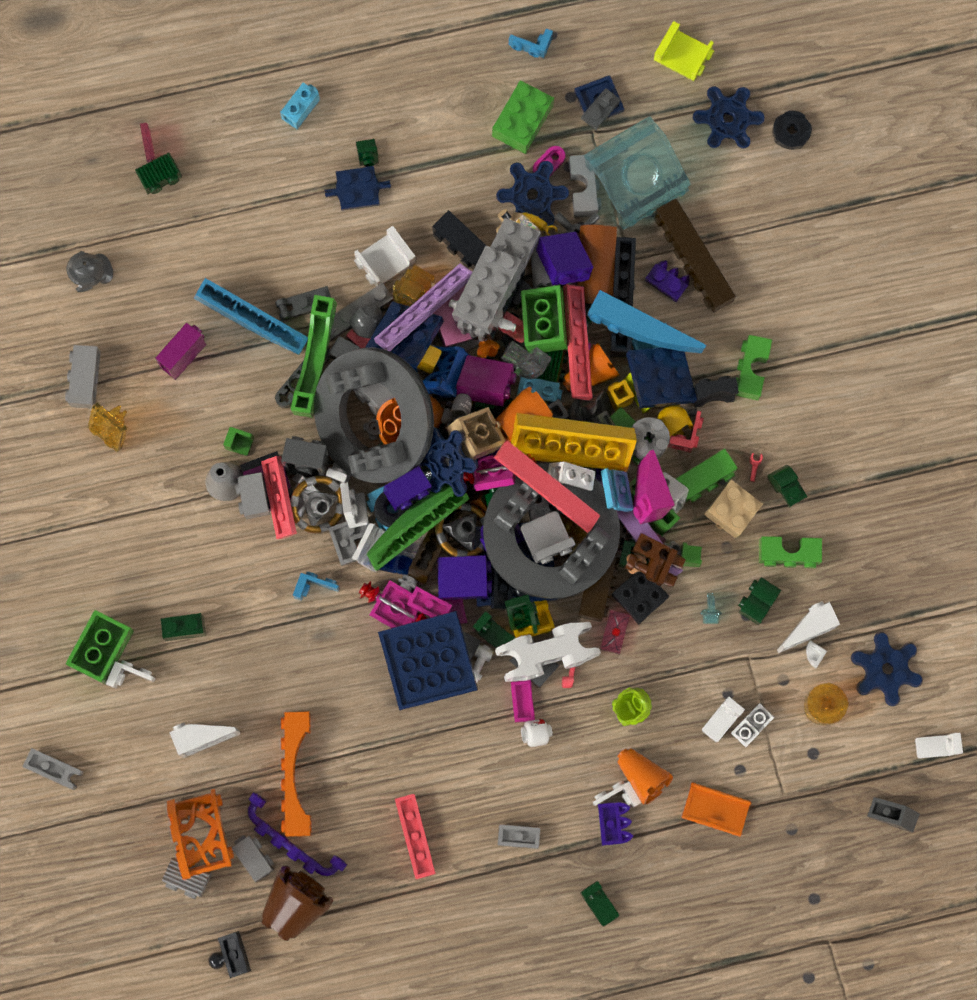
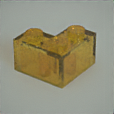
(412, 286)

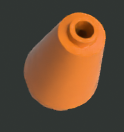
(600, 368)
(643, 775)

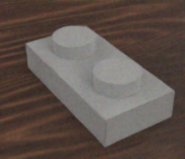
(518, 836)

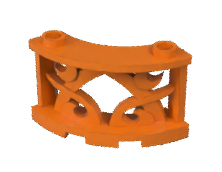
(187, 858)

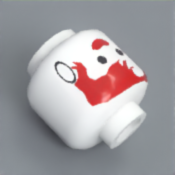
(536, 732)

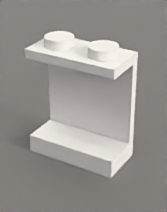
(385, 258)

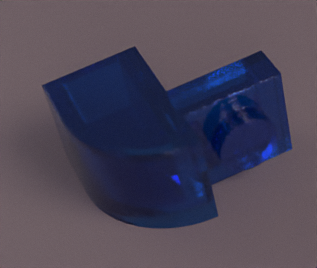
(399, 564)

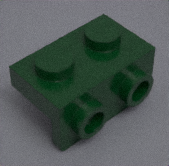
(522, 613)

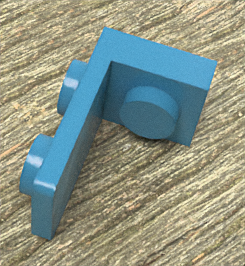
(535, 50)
(302, 587)

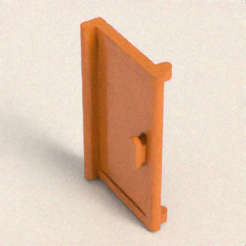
(719, 808)

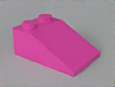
(651, 494)

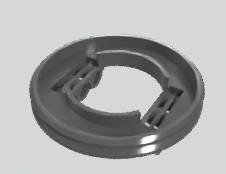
(358, 370)
(583, 566)

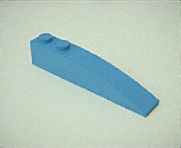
(250, 316)
(640, 326)

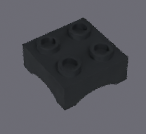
(717, 390)
(640, 596)

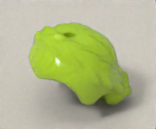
(632, 706)

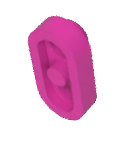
(547, 156)

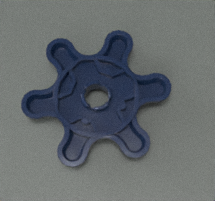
(737, 109)
(538, 181)
(459, 463)
(874, 675)

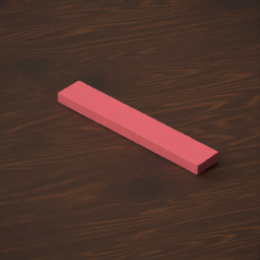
(577, 342)
(547, 486)

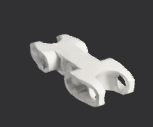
(533, 655)

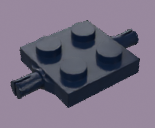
(357, 188)

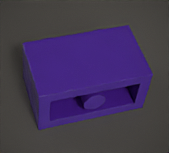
(407, 489)

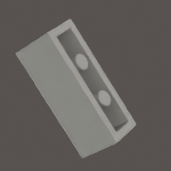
(83, 376)

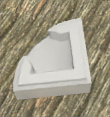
(814, 653)

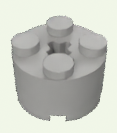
(655, 430)

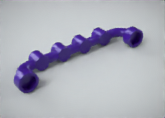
(280, 840)

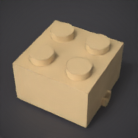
(479, 433)
(733, 509)

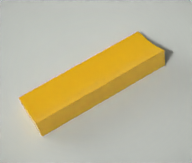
(574, 441)

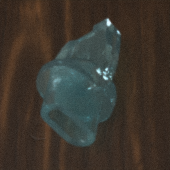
(710, 615)

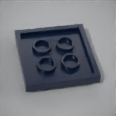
(417, 342)
(661, 377)

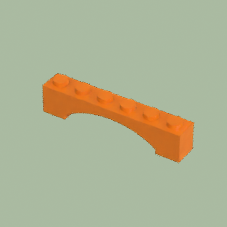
(296, 821)

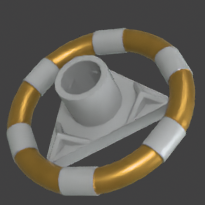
(316, 504)

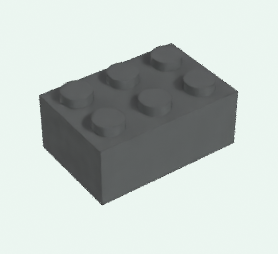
(305, 457)

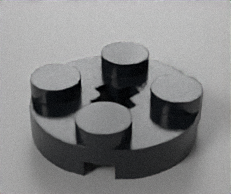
(801, 125)

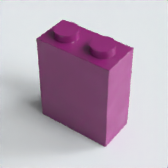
(181, 350)
(486, 380)

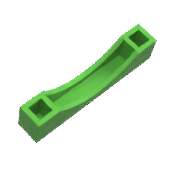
(319, 335)

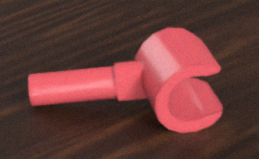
(755, 464)
(567, 682)

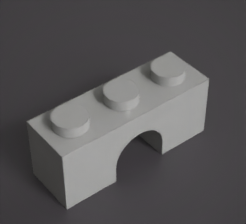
(585, 202)

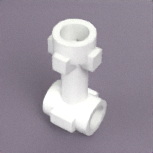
(483, 654)

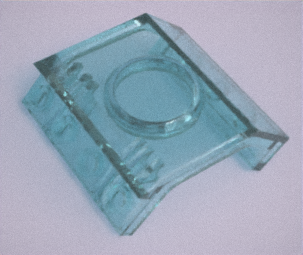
(638, 171)

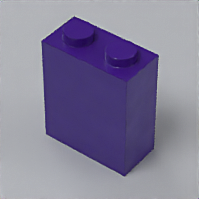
(564, 258)
(464, 577)

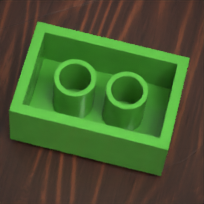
(522, 117)
(544, 319)
(99, 647)

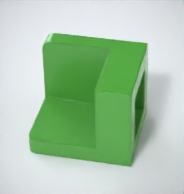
(238, 441)
(691, 554)

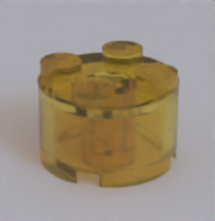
(837, 704)

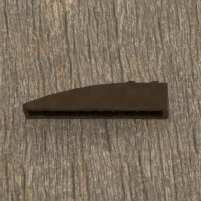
(431, 549)

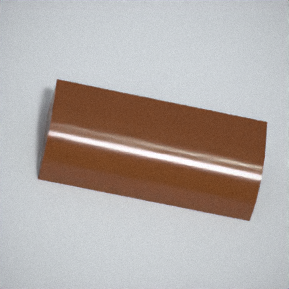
(600, 247)

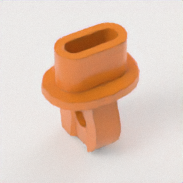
(487, 348)

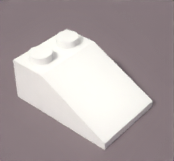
(815, 623)
(195, 738)

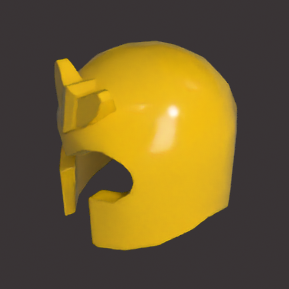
(675, 419)

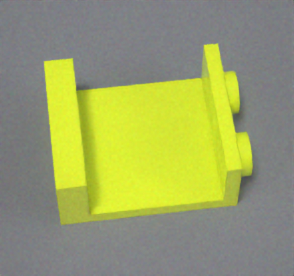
(683, 53)

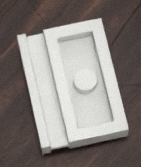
(369, 538)

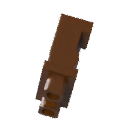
(660, 561)

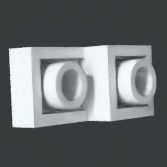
(752, 724)

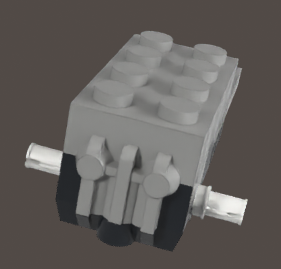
(495, 282)

